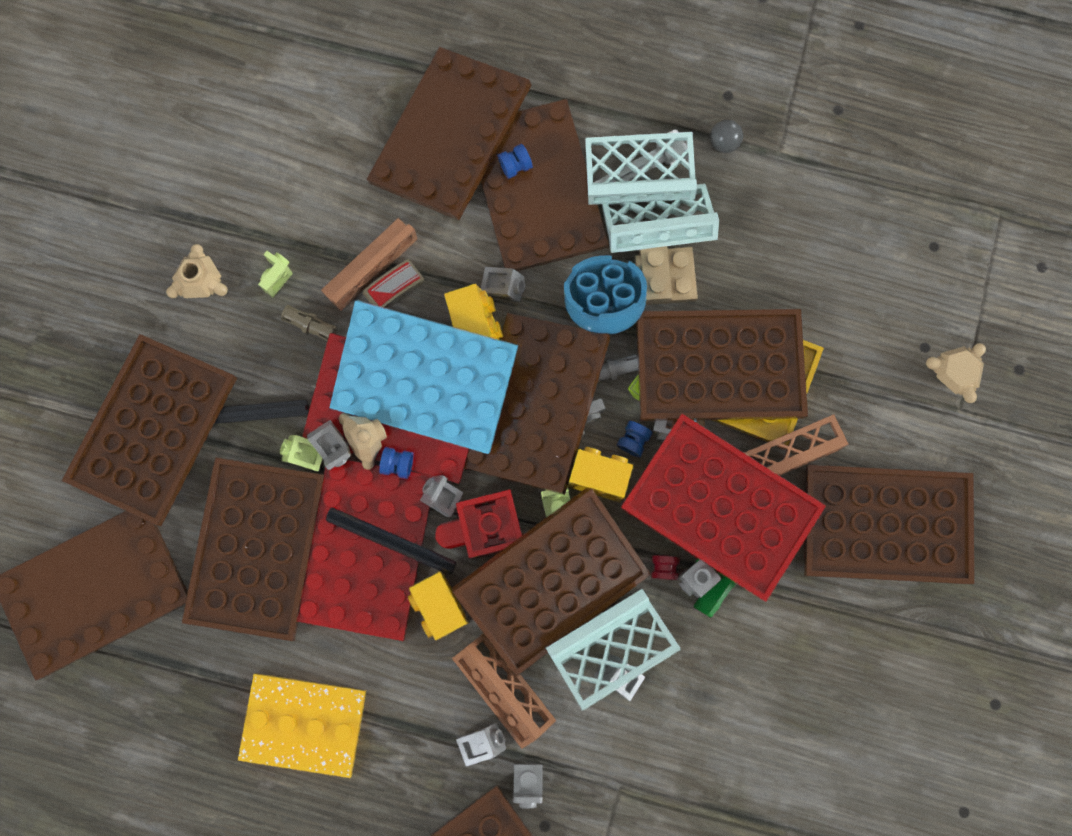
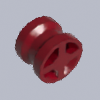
(665, 567)

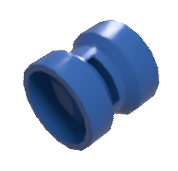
(515, 161)
(634, 439)
(396, 462)

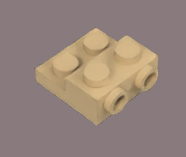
(668, 274)

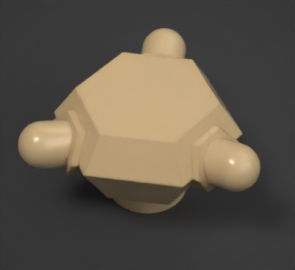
(196, 277)
(960, 370)
(363, 437)

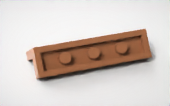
(370, 264)
(802, 457)
(499, 693)

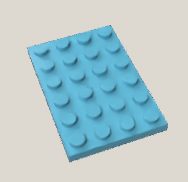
(423, 376)

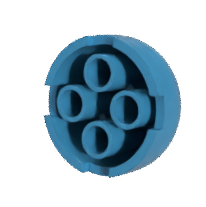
(605, 294)

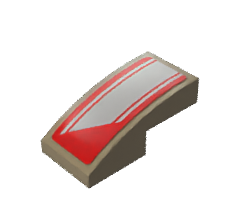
(393, 284)

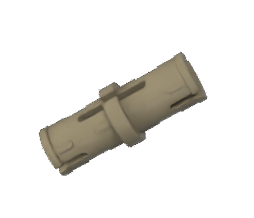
(307, 322)

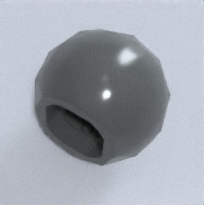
(726, 136)

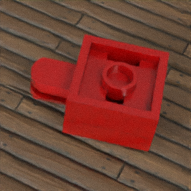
(482, 526)

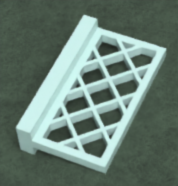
(646, 189)
(661, 231)
(603, 627)

